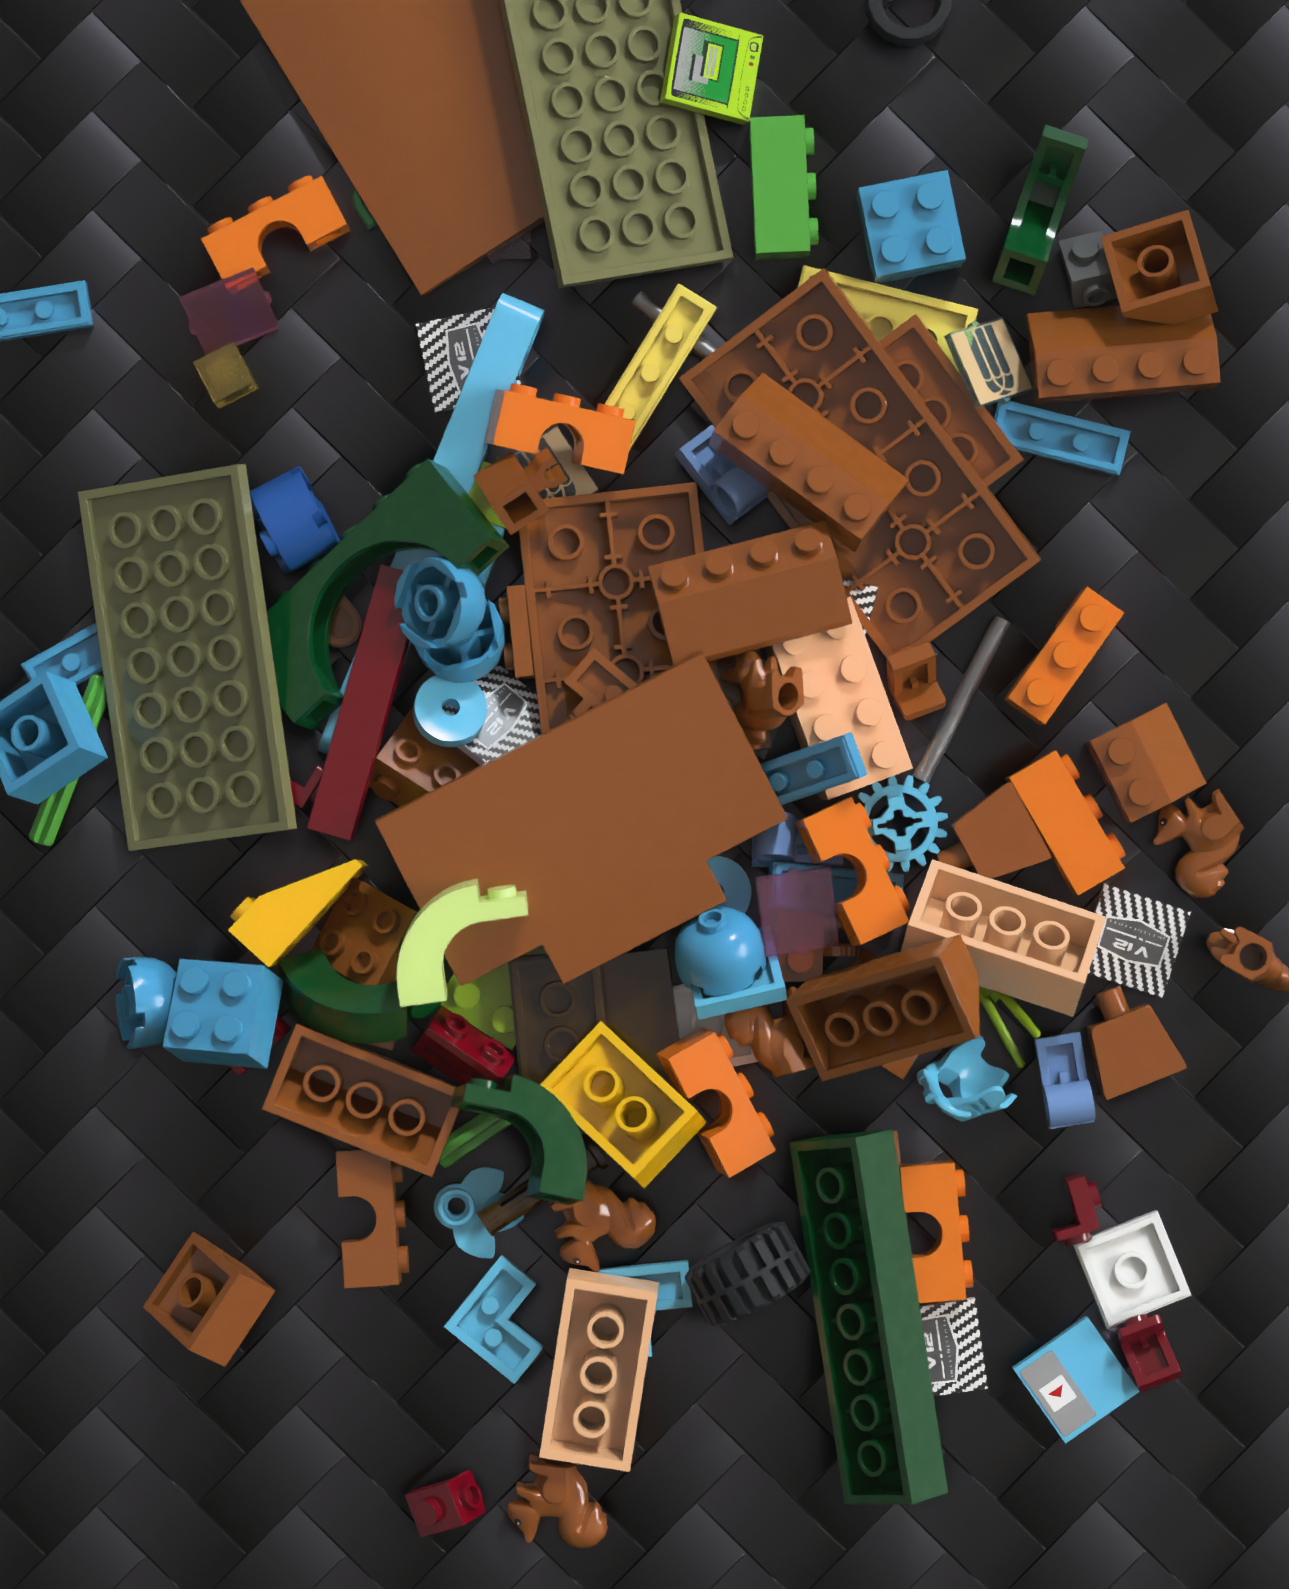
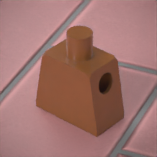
(996, 836)
(1129, 1046)

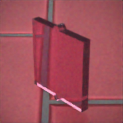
(230, 311)
(797, 911)

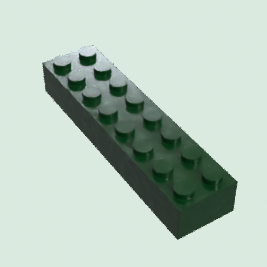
(868, 1318)

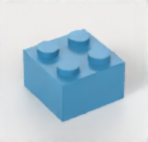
(910, 227)
(45, 738)
(223, 1013)

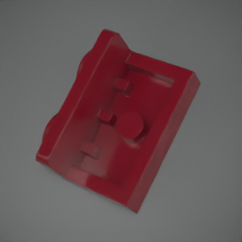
(462, 1050)

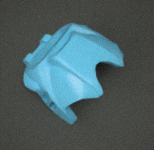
(971, 1079)

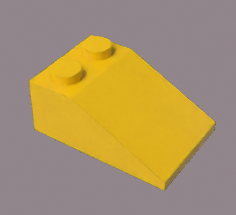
(284, 916)
(623, 1104)

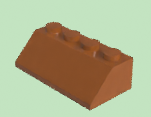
(1108, 356)
(807, 461)
(751, 594)
(889, 1008)
(363, 1099)

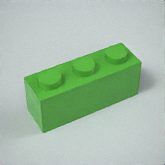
(782, 187)

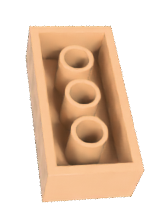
(844, 697)
(1014, 936)
(599, 1369)

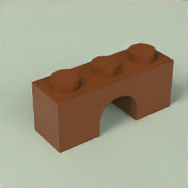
(378, 1256)

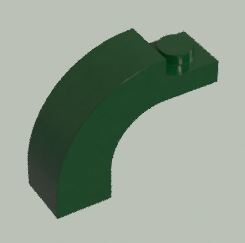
(1039, 209)
(343, 1007)
(548, 1127)

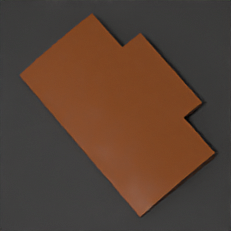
(418, 118)
(902, 398)
(595, 589)
(595, 823)

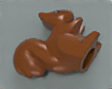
(766, 694)
(1212, 839)
(1249, 957)
(773, 1041)
(601, 1213)
(562, 1494)

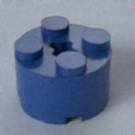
(292, 520)

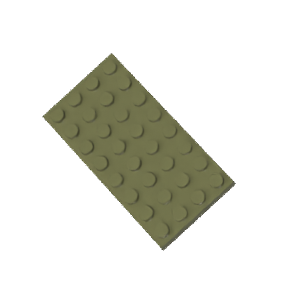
(615, 170)
(187, 658)

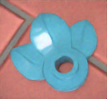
(477, 1191)

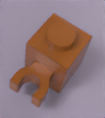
(515, 489)

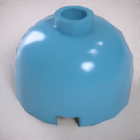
(439, 603)
(474, 656)
(719, 951)
(144, 1000)

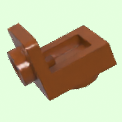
(913, 681)

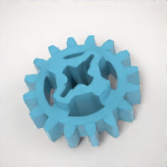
(895, 801)

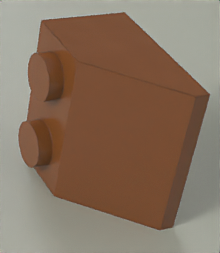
(1160, 271)
(1145, 763)
(208, 1300)

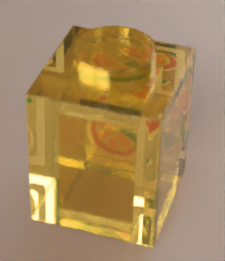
(226, 375)

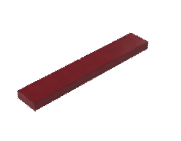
(362, 713)

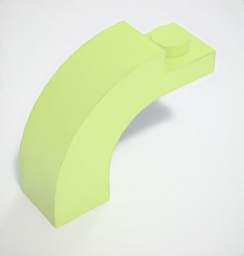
(422, 952)

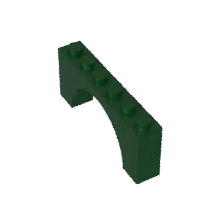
(421, 513)

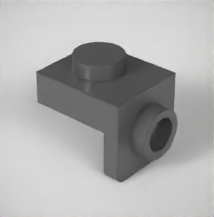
(1087, 270)

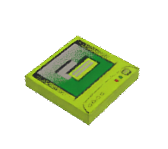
(711, 68)

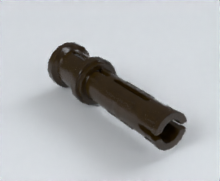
(516, 1204)

